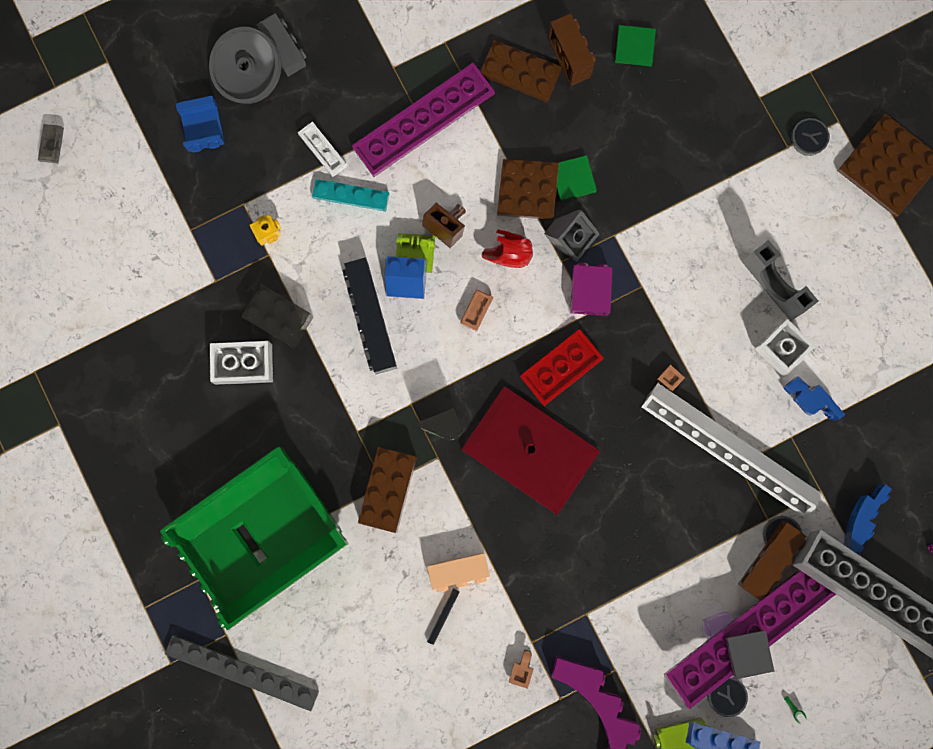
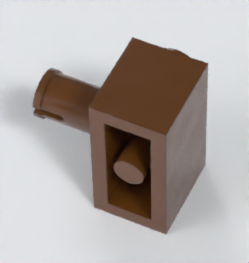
(444, 224)

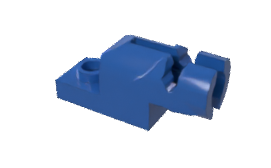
(813, 399)

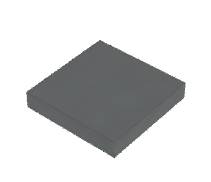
(749, 654)

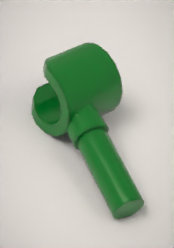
(794, 709)

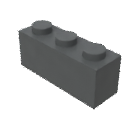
(291, 57)

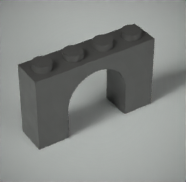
(789, 300)

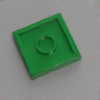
(635, 45)
(575, 179)

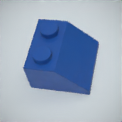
(405, 277)

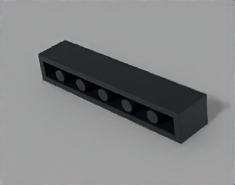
(370, 316)

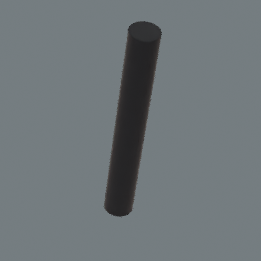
(443, 616)

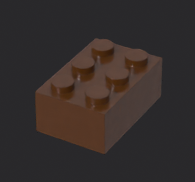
(571, 49)

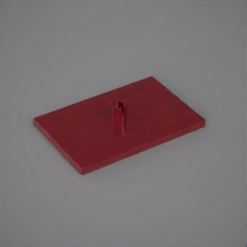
(503, 444)

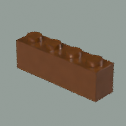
(772, 560)

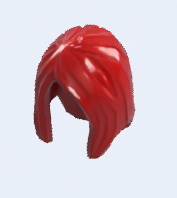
(512, 252)

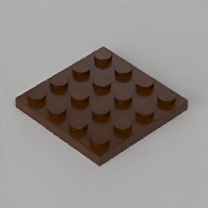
(889, 165)

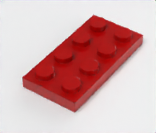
(561, 367)

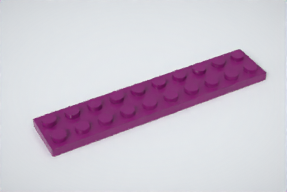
(776, 614)

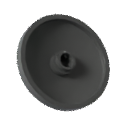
(245, 65)

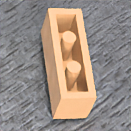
(458, 572)

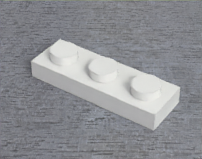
(322, 149)

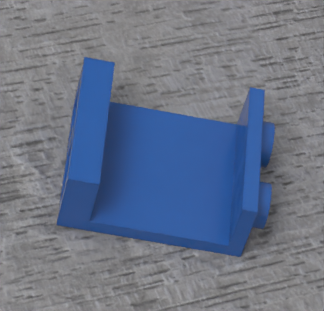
(201, 124)

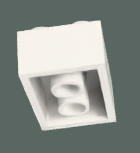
(241, 362)

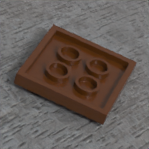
(528, 189)

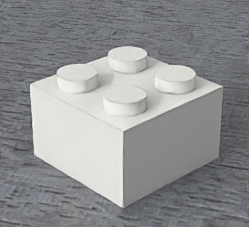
(784, 347)

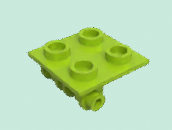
(416, 247)

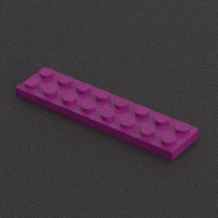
(423, 120)

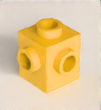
(266, 229)

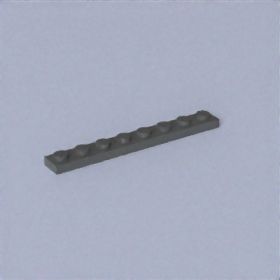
(242, 672)

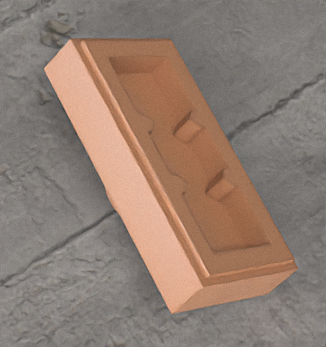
(476, 310)

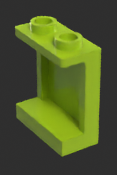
(675, 735)

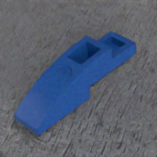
(859, 524)

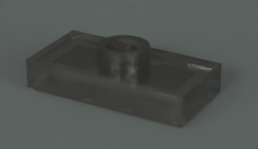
(50, 143)

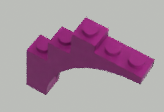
(608, 705)

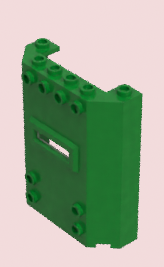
(283, 520)

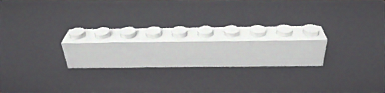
(732, 450)

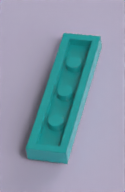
(350, 195)

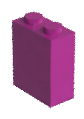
(591, 289)

